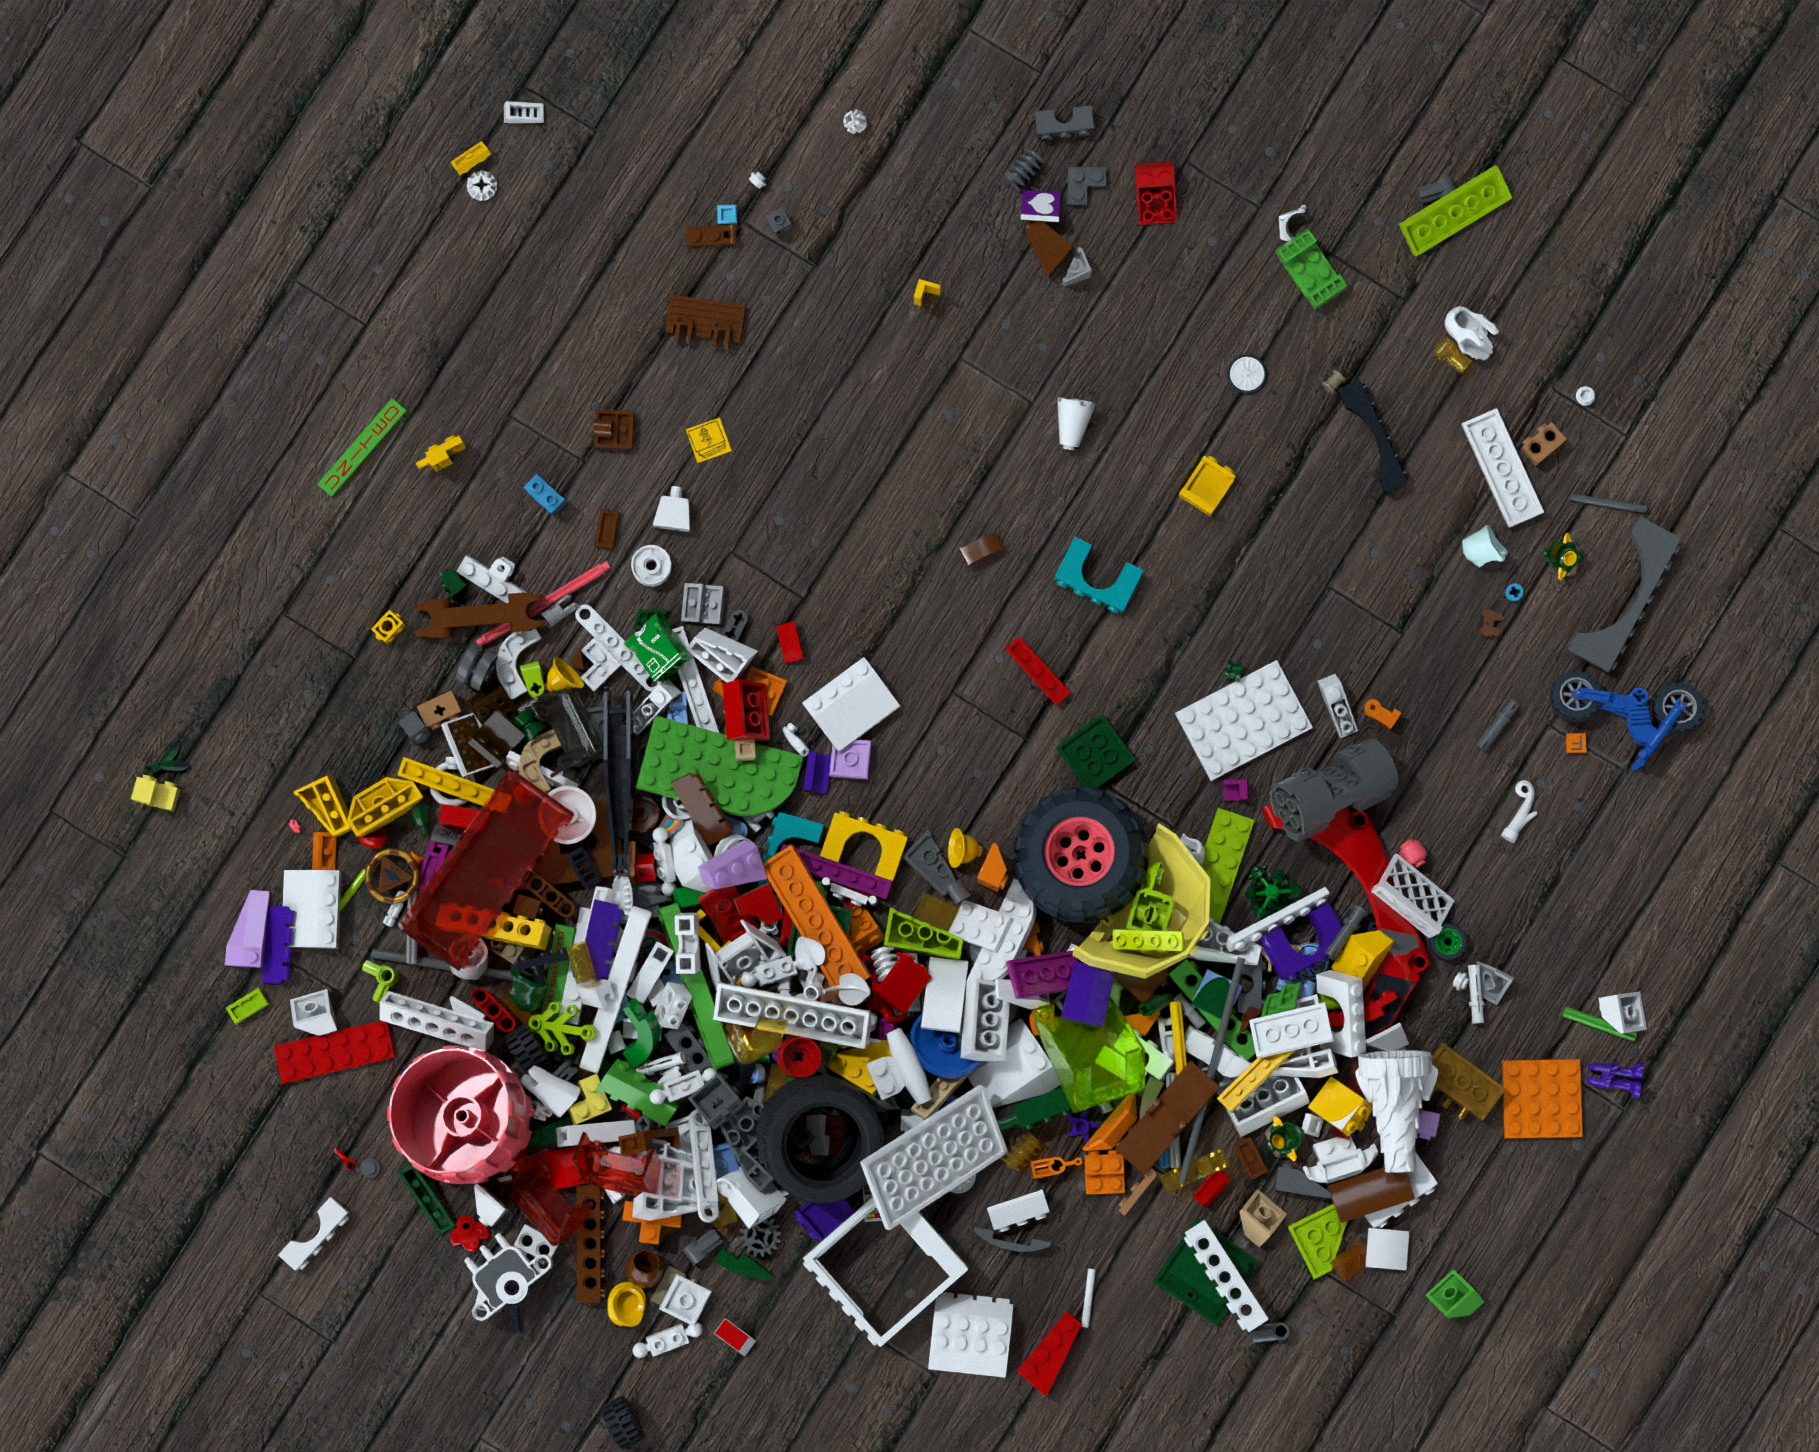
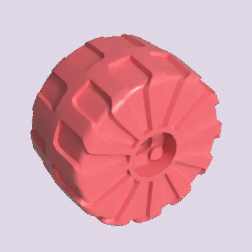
(429, 1108)

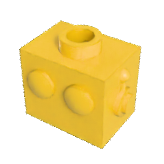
(381, 626)

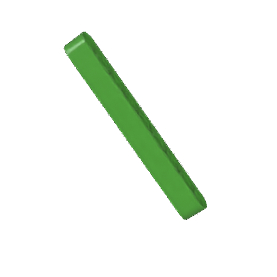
(701, 1000)

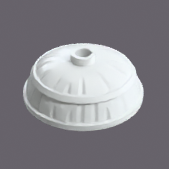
(583, 810)

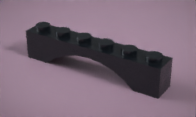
(1356, 401)

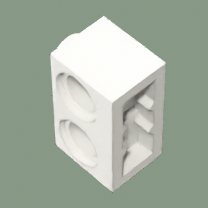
(672, 1005)
(538, 1241)

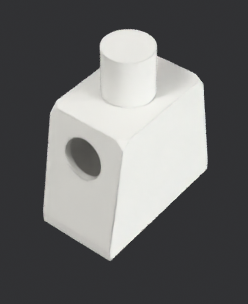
(673, 512)

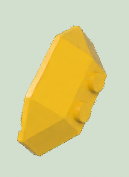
(381, 805)
(1363, 955)

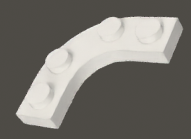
(507, 660)

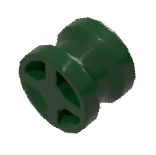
(1233, 671)

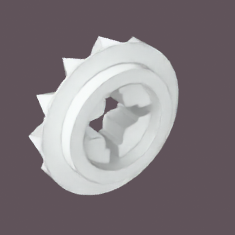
(488, 191)

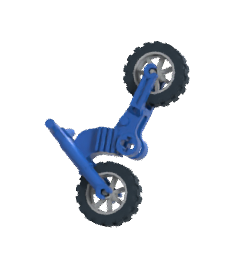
(1627, 706)

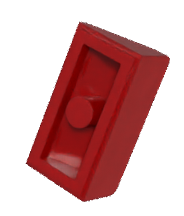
(789, 642)

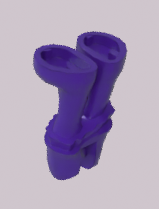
(1609, 1070)

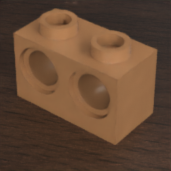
(1546, 447)

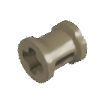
(1333, 382)

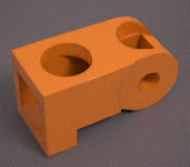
(1381, 715)

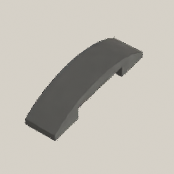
(1035, 1244)

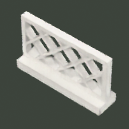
(1407, 906)

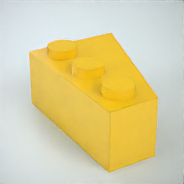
(327, 804)

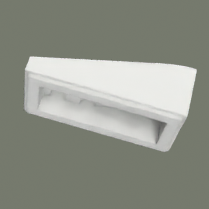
(523, 119)
(805, 976)

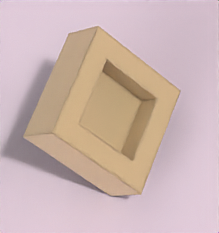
(744, 750)

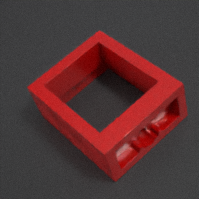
(456, 816)

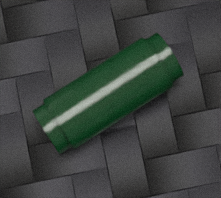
(1156, 1003)

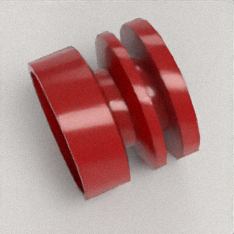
(809, 1057)

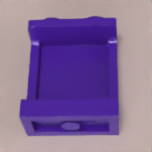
(823, 1217)

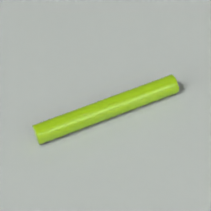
(352, 889)

